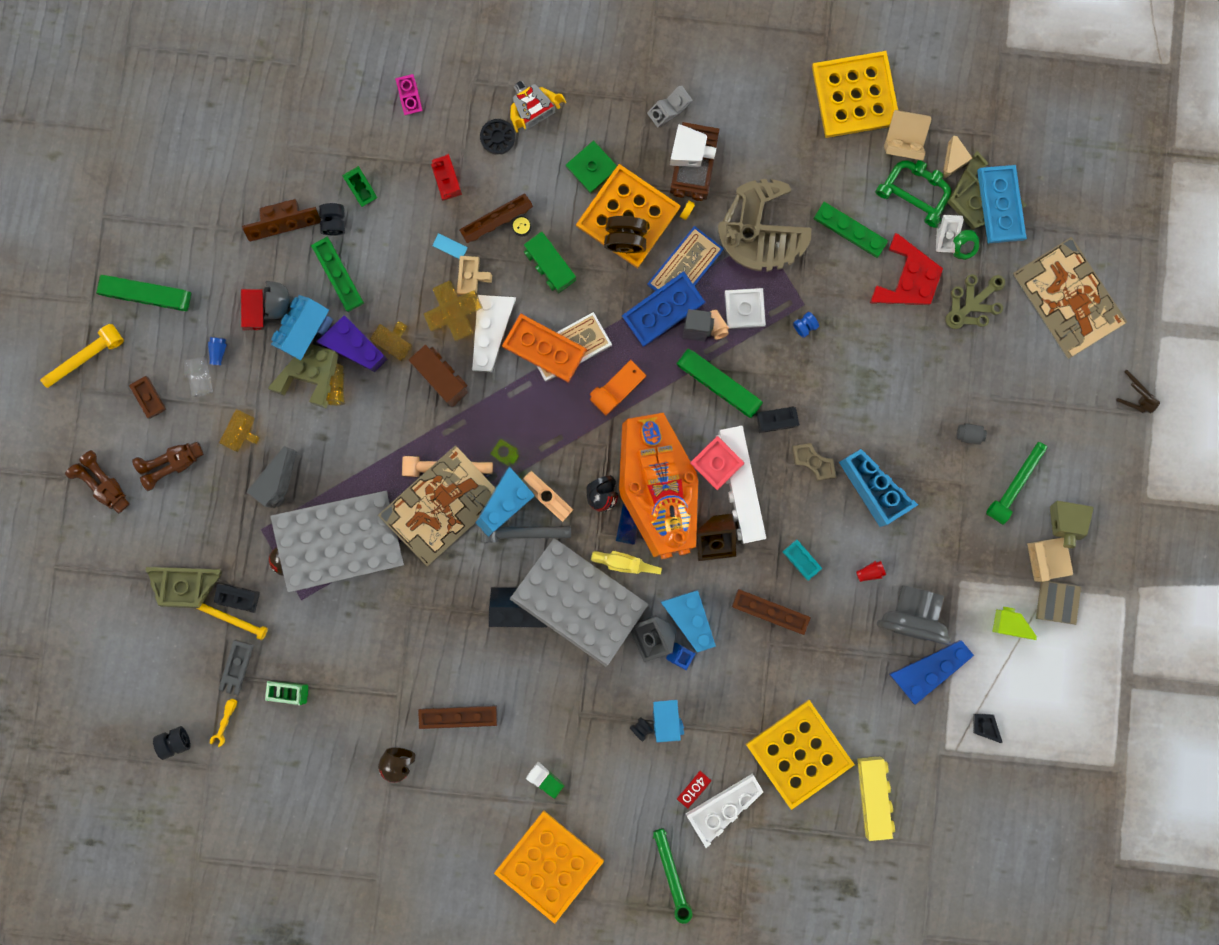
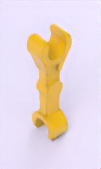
(229, 708)

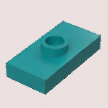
(802, 560)

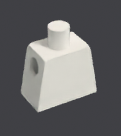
(690, 148)

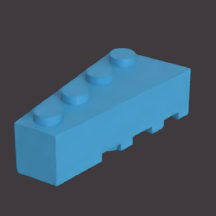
(876, 488)

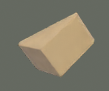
(956, 157)

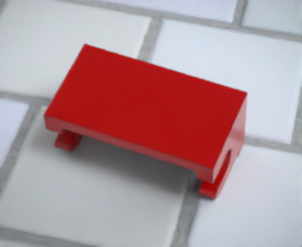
(446, 177)
(251, 309)

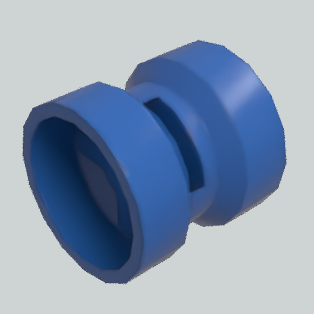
(806, 324)

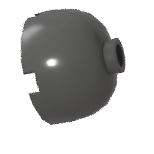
(276, 300)

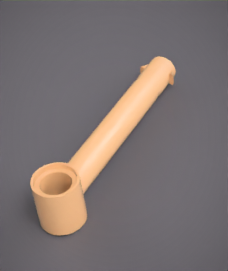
(413, 466)

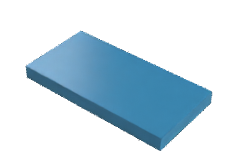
(1001, 204)

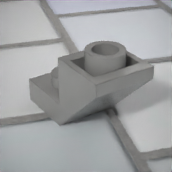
(668, 108)

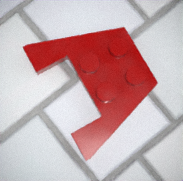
(917, 279)

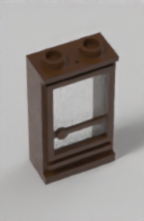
(695, 180)

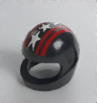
(602, 497)

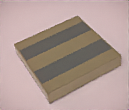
(1058, 602)

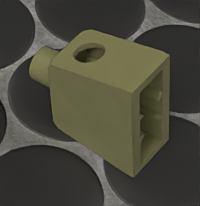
(1070, 521)

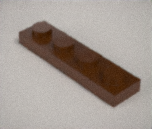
(496, 218)
(771, 612)
(457, 717)

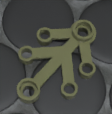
(973, 304)

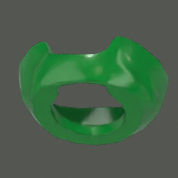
(962, 238)

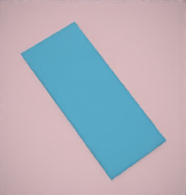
(449, 246)

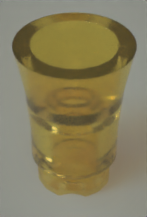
(336, 395)

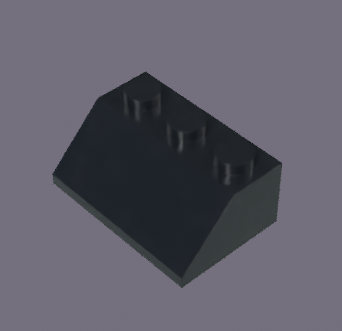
(507, 613)

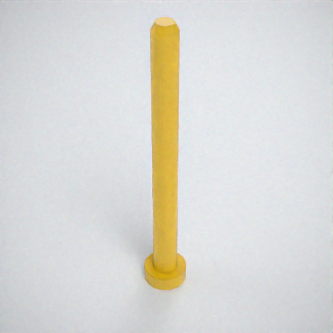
(260, 632)

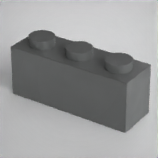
(697, 325)

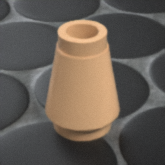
(720, 328)

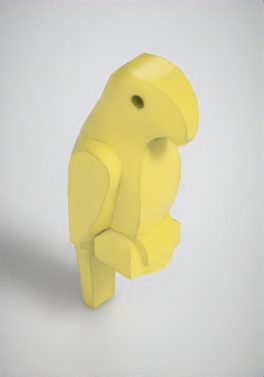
(623, 562)

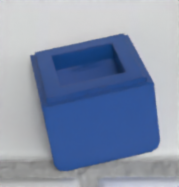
(680, 656)

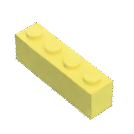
(875, 798)

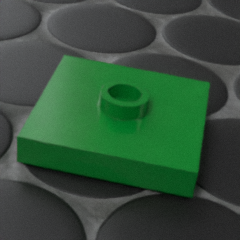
(591, 167)

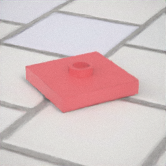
(717, 463)

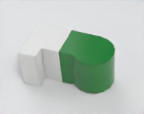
(545, 780)

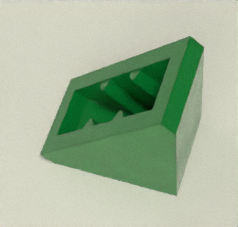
(359, 186)

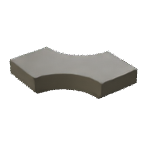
(821, 467)

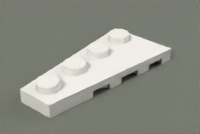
(490, 330)
(716, 813)

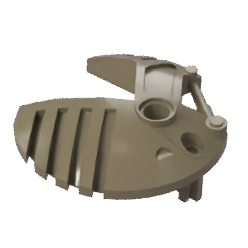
(770, 244)

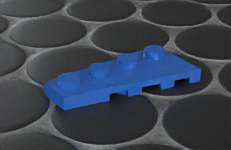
(930, 671)

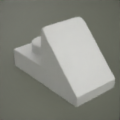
(947, 231)

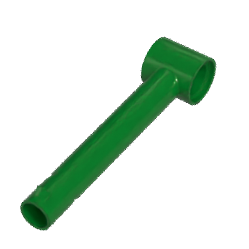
(1000, 510)
(672, 876)

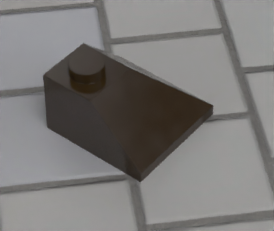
(717, 538)

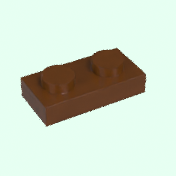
(147, 397)

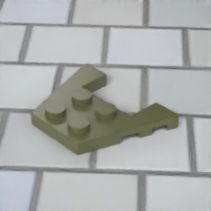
(967, 196)
(315, 368)

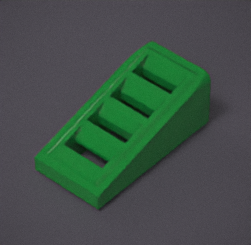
(298, 697)

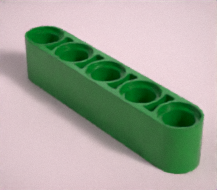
(143, 293)
(719, 383)

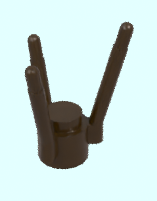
(1147, 401)

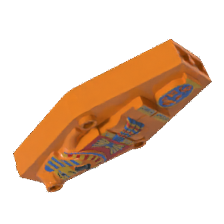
(658, 485)

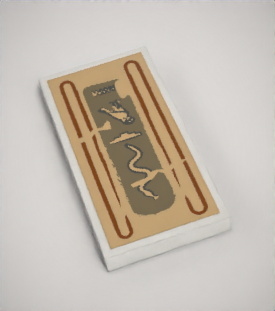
(586, 333)

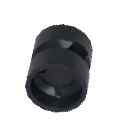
(332, 219)
(167, 744)

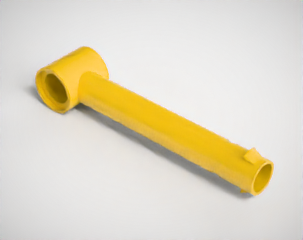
(108, 338)

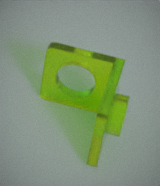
(510, 458)

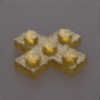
(453, 310)

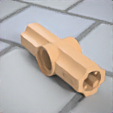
(556, 504)

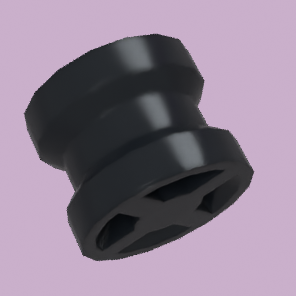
(641, 729)

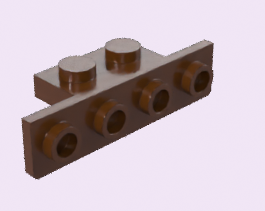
(281, 219)

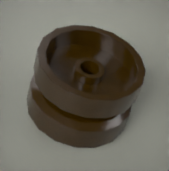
(625, 234)

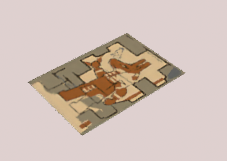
(1069, 297)
(439, 506)

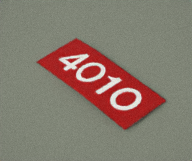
(694, 789)

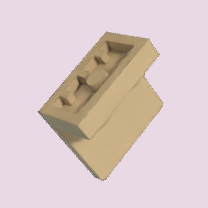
(907, 135)
(1049, 559)

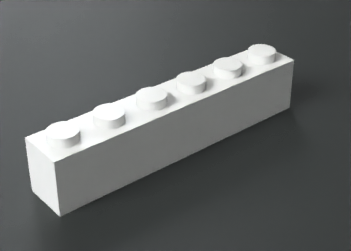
(743, 490)

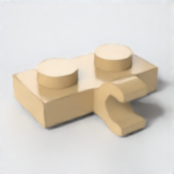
(470, 275)

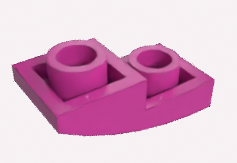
(409, 94)

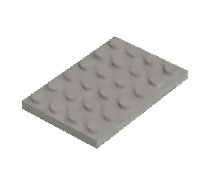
(335, 541)
(579, 602)

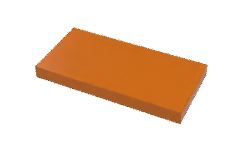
(544, 348)

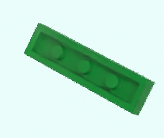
(850, 229)
(337, 274)

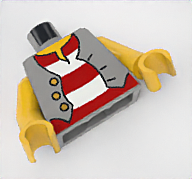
(532, 105)

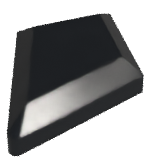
(986, 726)

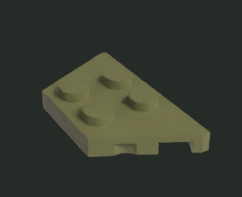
(182, 585)

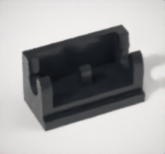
(777, 419)
(236, 597)

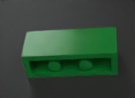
(549, 263)

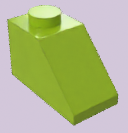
(1012, 624)

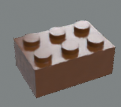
(439, 375)

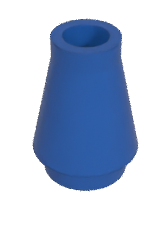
(216, 350)

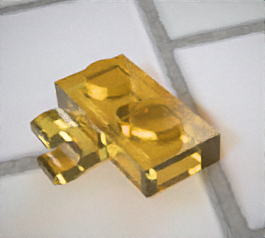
(391, 341)
(238, 431)

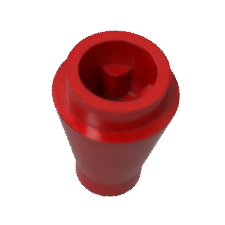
(871, 572)

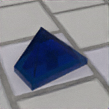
(627, 528)

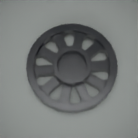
(497, 136)

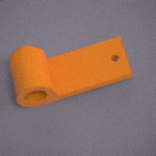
(617, 388)

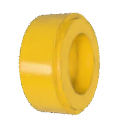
(687, 210)

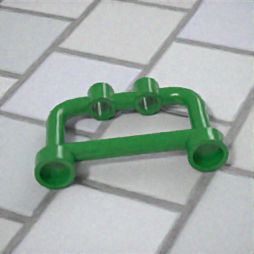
(934, 178)

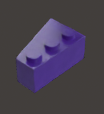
(352, 344)

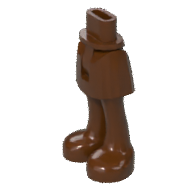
(178, 456)
(108, 491)

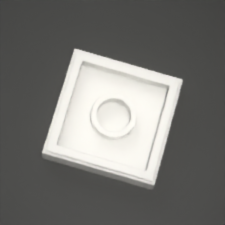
(745, 308)

